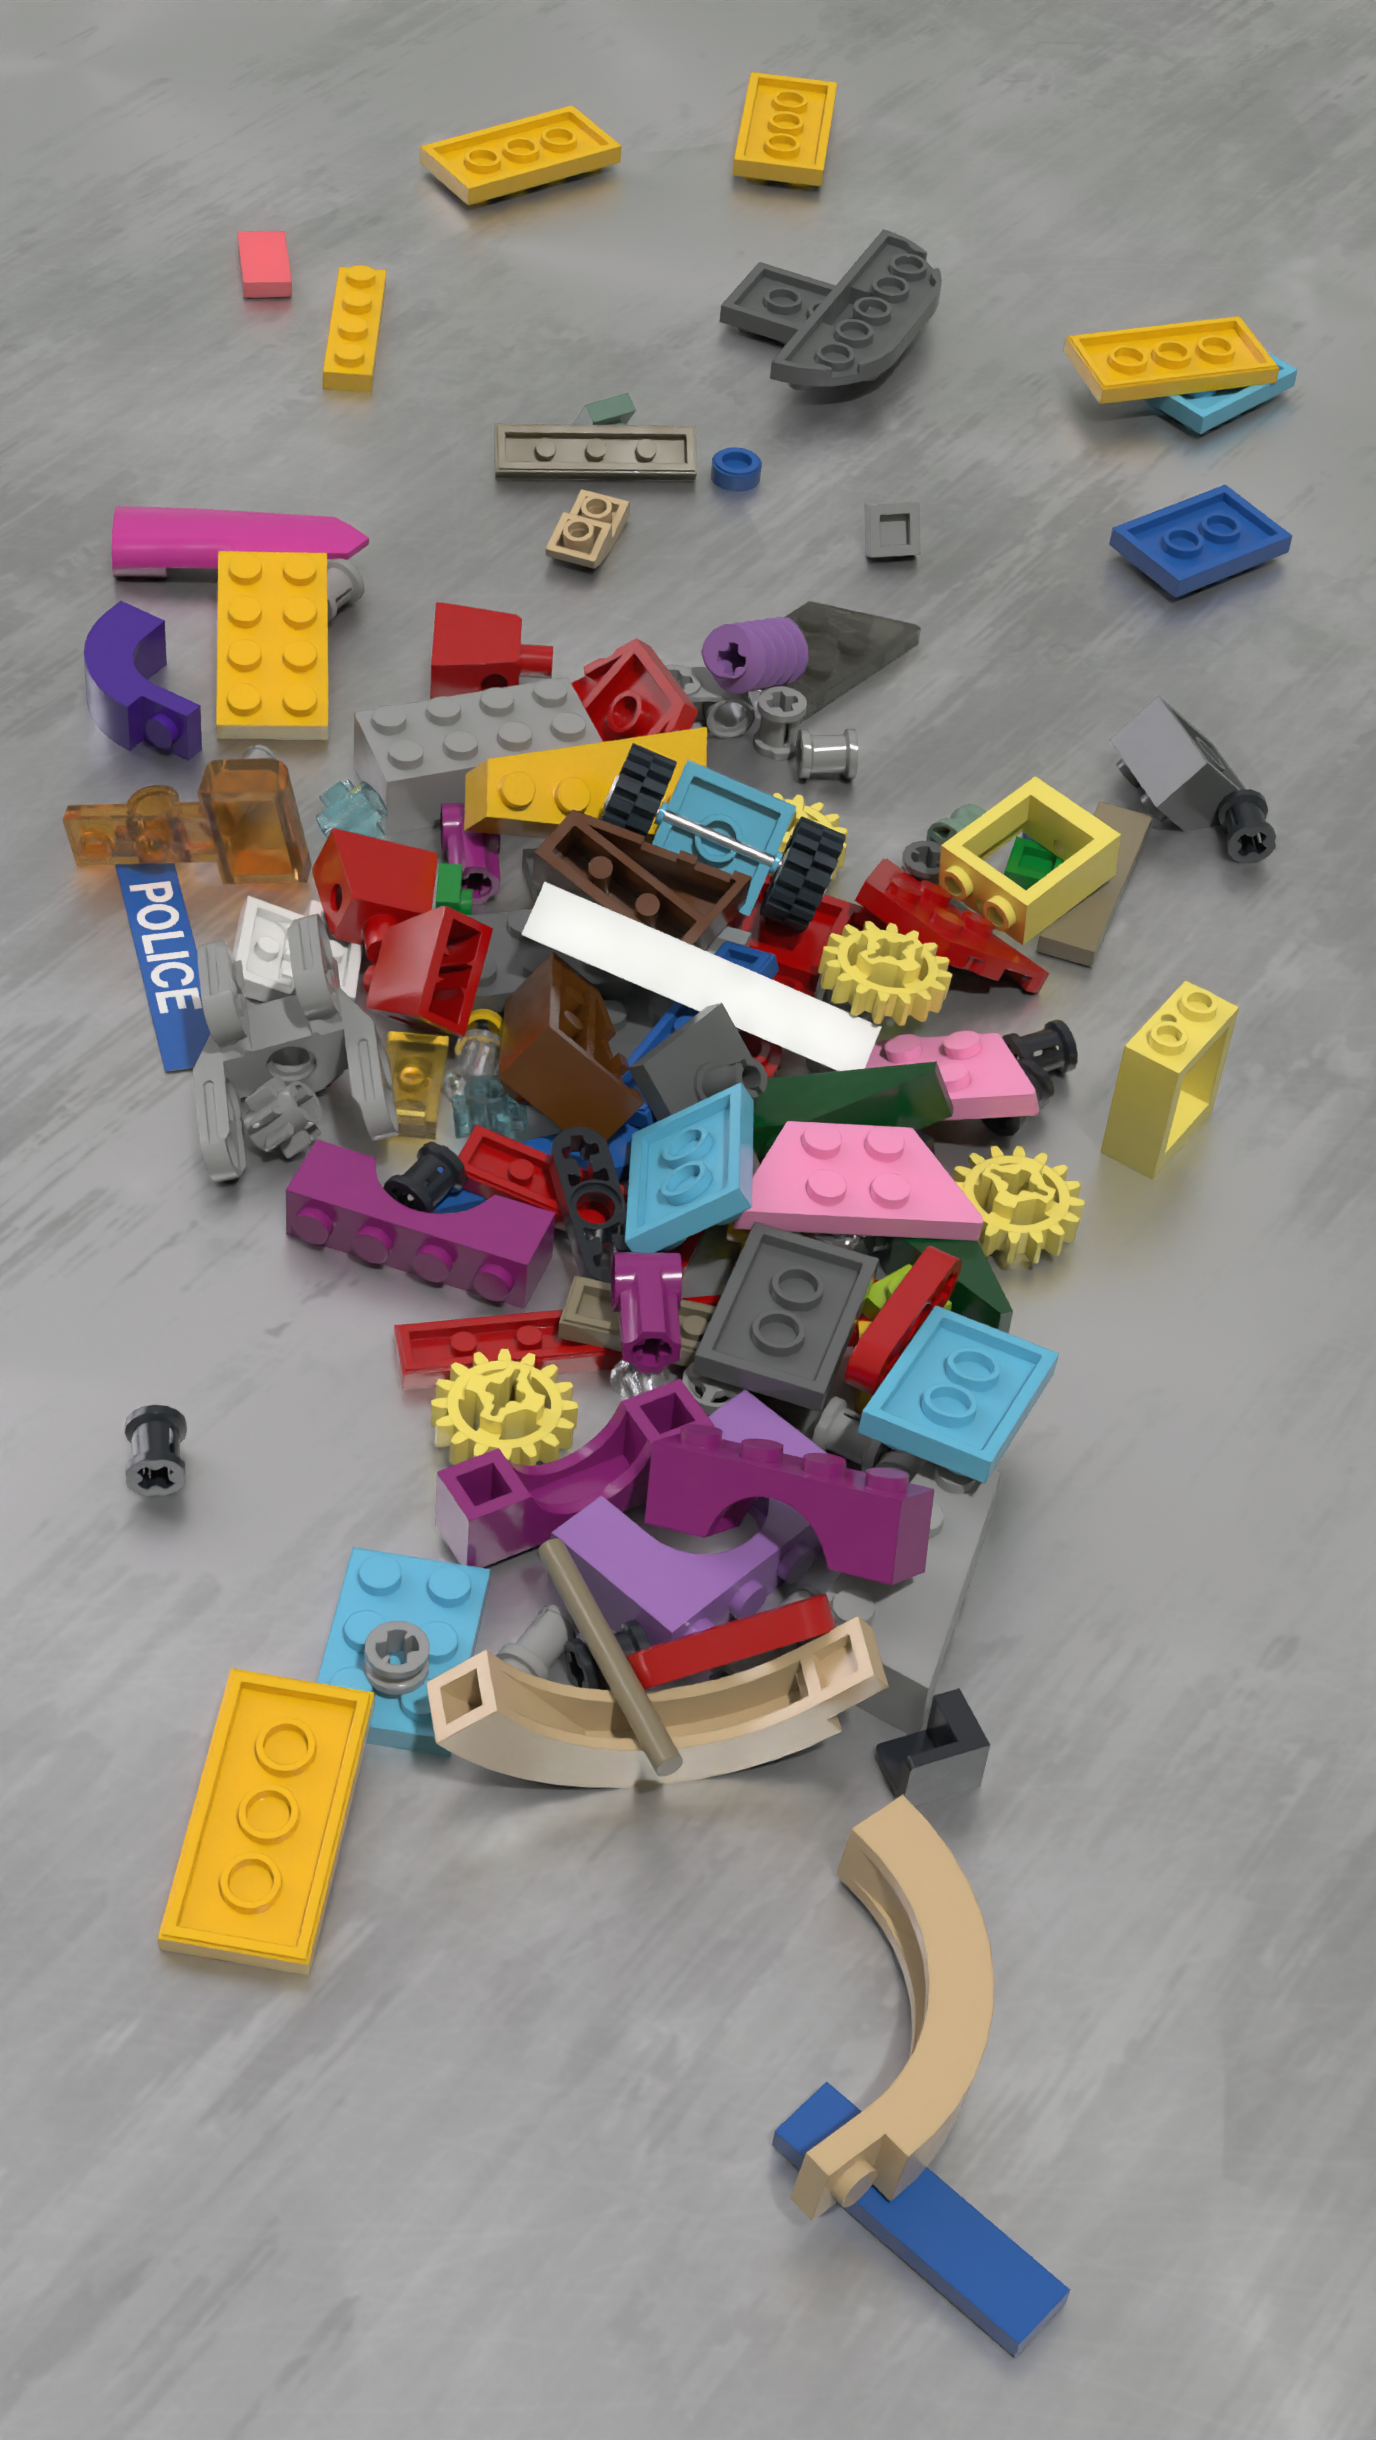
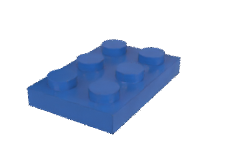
(1200, 540)

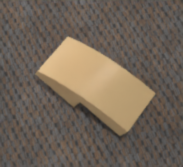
(589, 529)

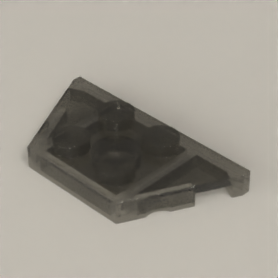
(845, 650)

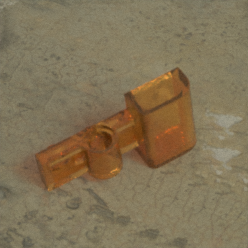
(242, 823)

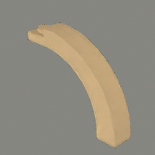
(718, 1726)
(944, 1951)

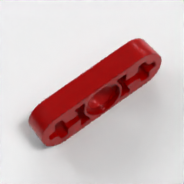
(884, 1341)
(732, 1641)

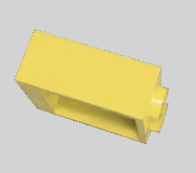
(1055, 823)
(1169, 1079)

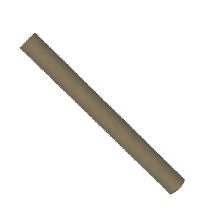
(610, 1658)

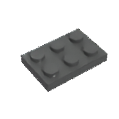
(786, 1316)

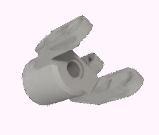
(297, 1037)

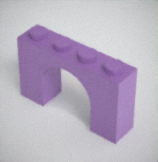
(684, 1591)

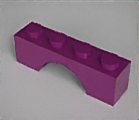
(486, 1250)
(503, 1508)
(866, 1521)

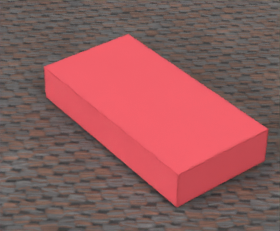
(264, 264)

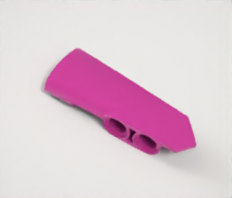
(161, 538)

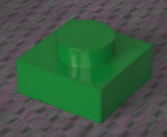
(1029, 862)
(450, 889)

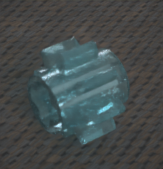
(352, 809)
(487, 1106)

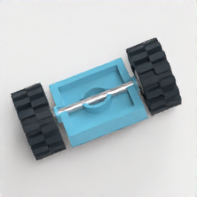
(729, 830)

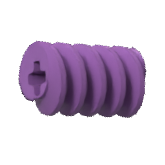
(756, 654)

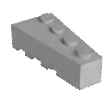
(921, 1613)

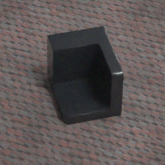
(938, 1760)

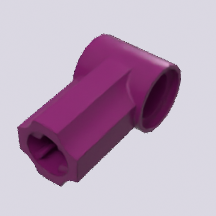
(473, 849)
(648, 1299)

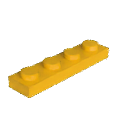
(354, 329)

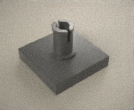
(697, 1063)

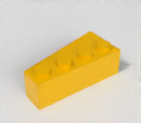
(539, 789)

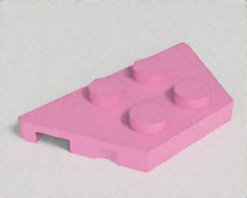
(976, 1069)
(858, 1185)

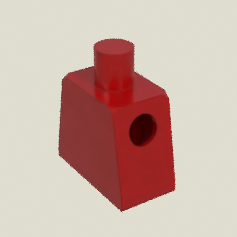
(481, 651)
(371, 886)
(429, 971)

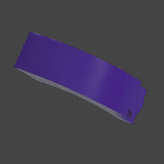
(119, 658)

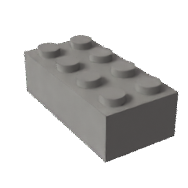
(424, 748)

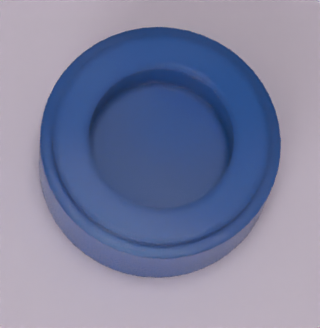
(736, 469)

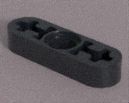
(601, 1186)

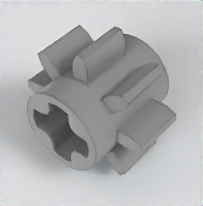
(283, 1116)

